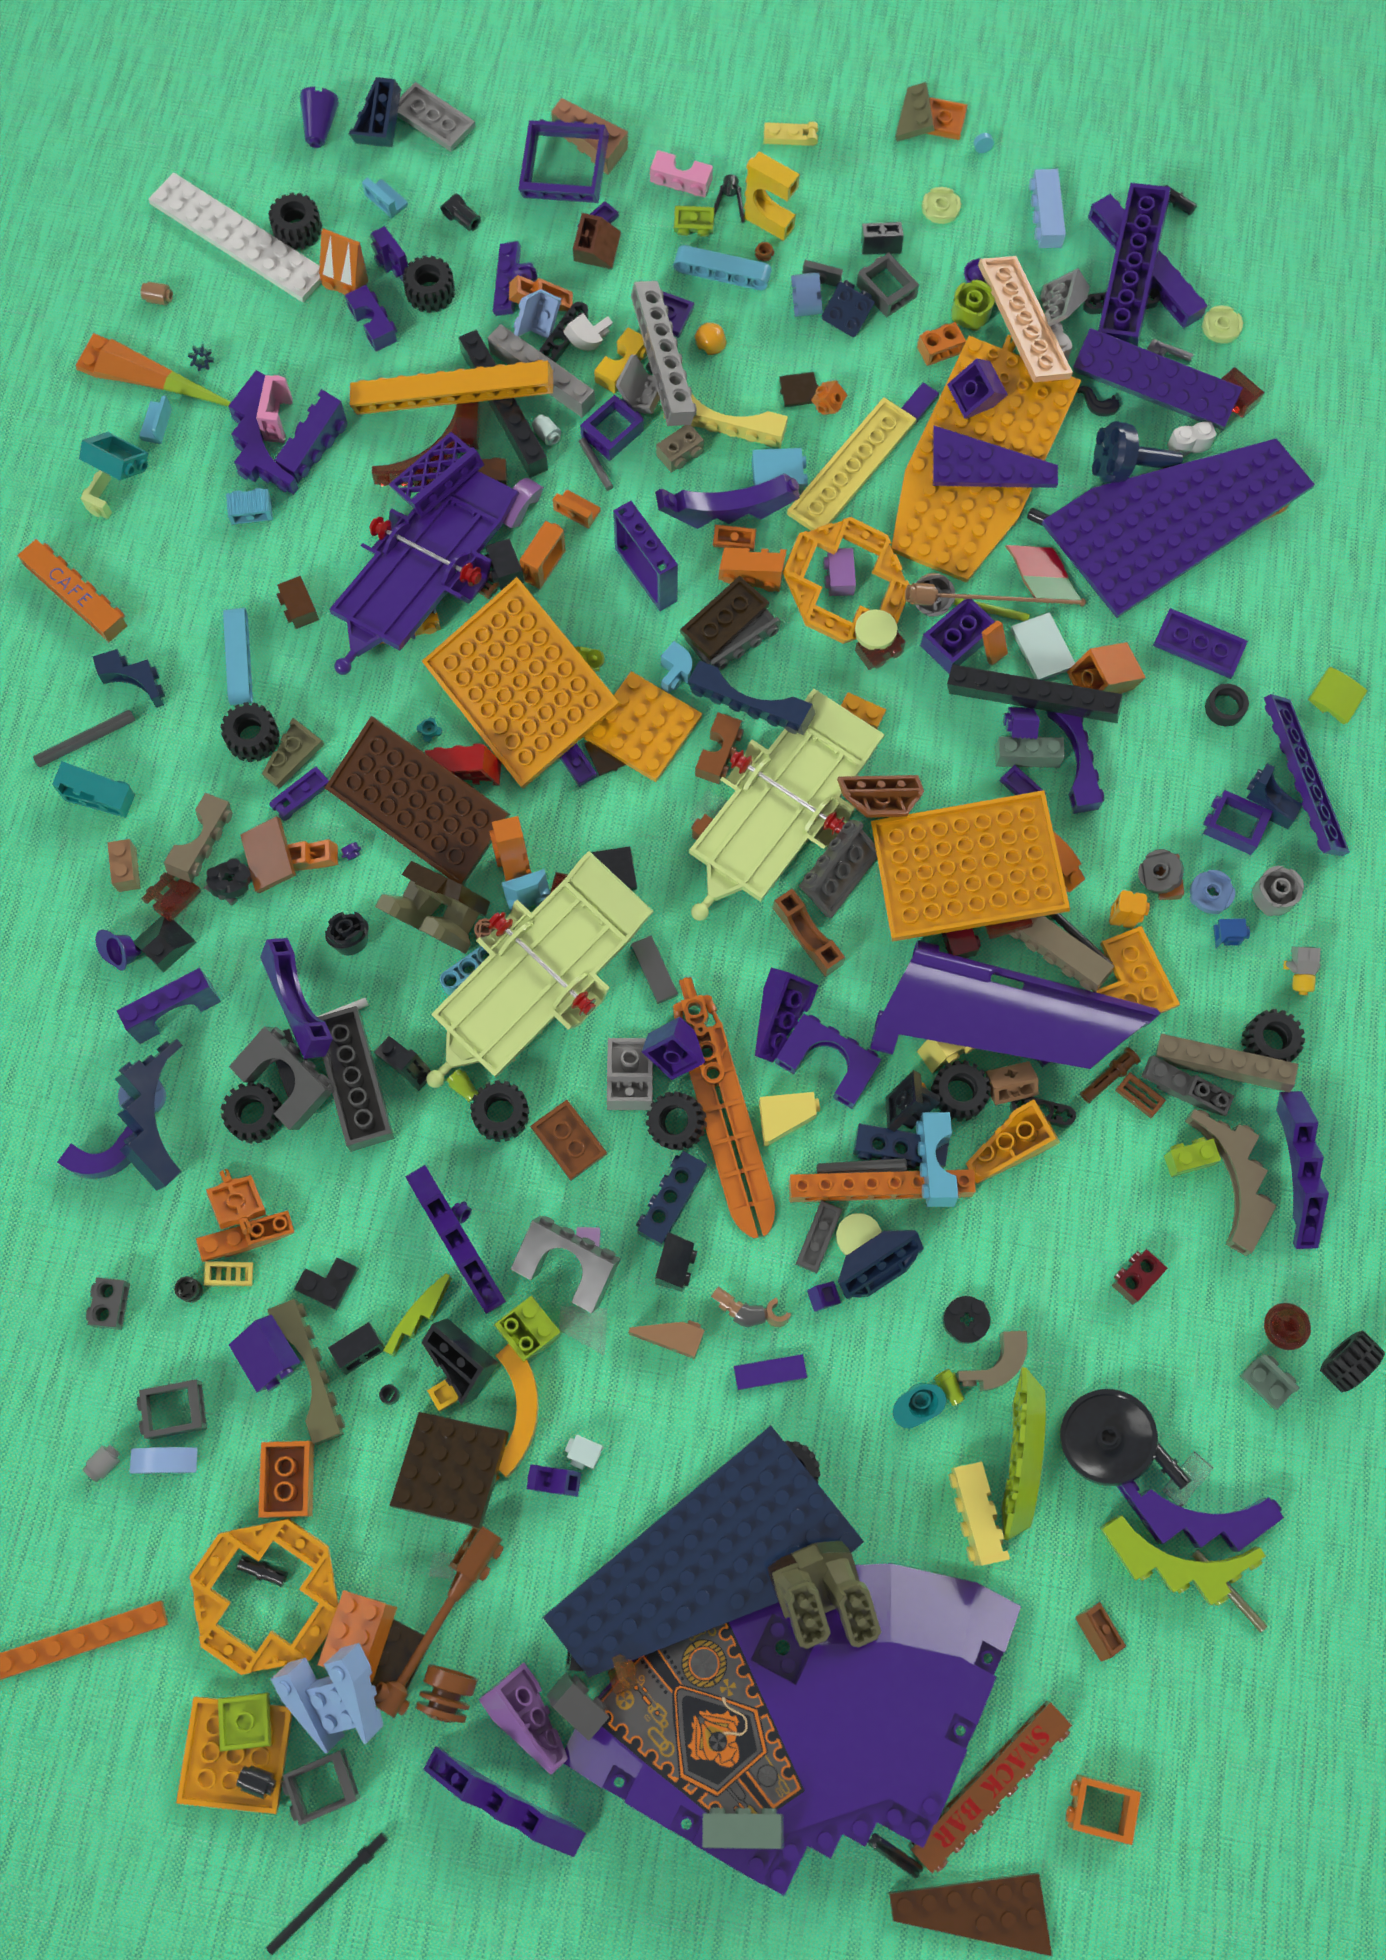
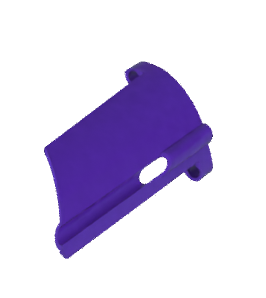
(1046, 1020)

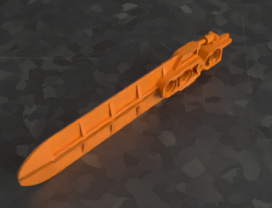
(738, 1117)

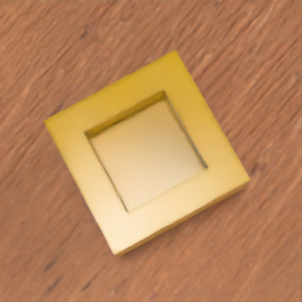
(443, 1395)

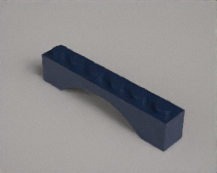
(789, 713)

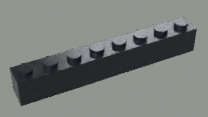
(506, 410)
(1035, 693)

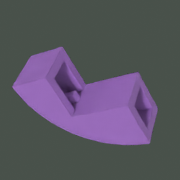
(528, 493)

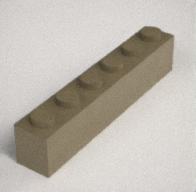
(1066, 952)
(1227, 1063)

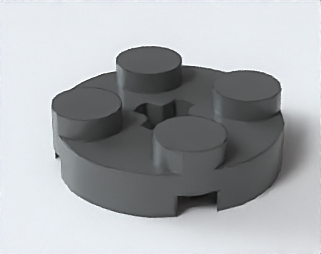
(1170, 879)

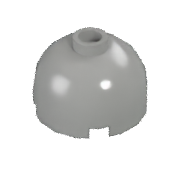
(943, 585)

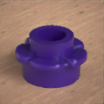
(351, 851)
(461, 1211)

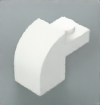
(584, 334)

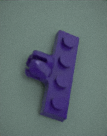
(507, 270)

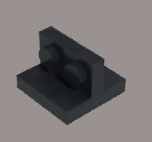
(908, 1102)

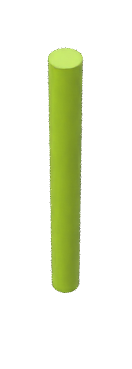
(998, 610)

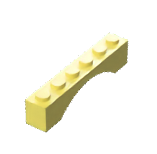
(762, 428)

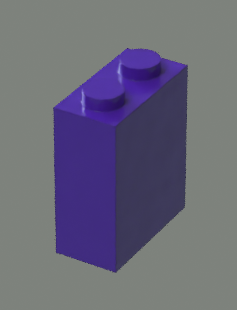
(264, 1354)

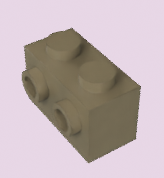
(680, 448)

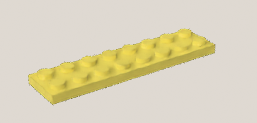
(852, 465)

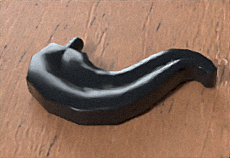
(1099, 408)

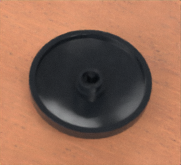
(1109, 1437)

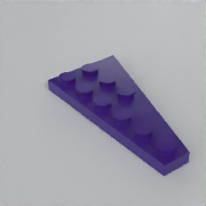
(972, 462)

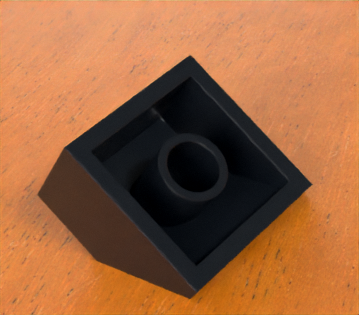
(675, 1262)

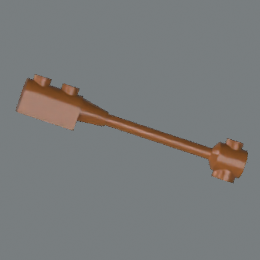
(470, 1566)

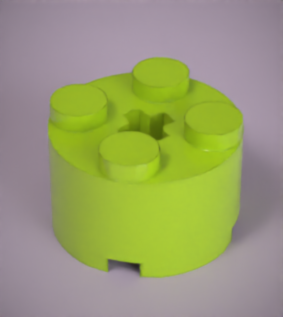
(972, 305)

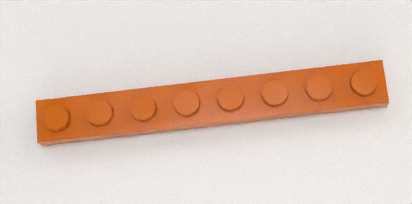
(82, 1639)

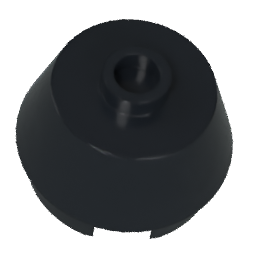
(347, 933)

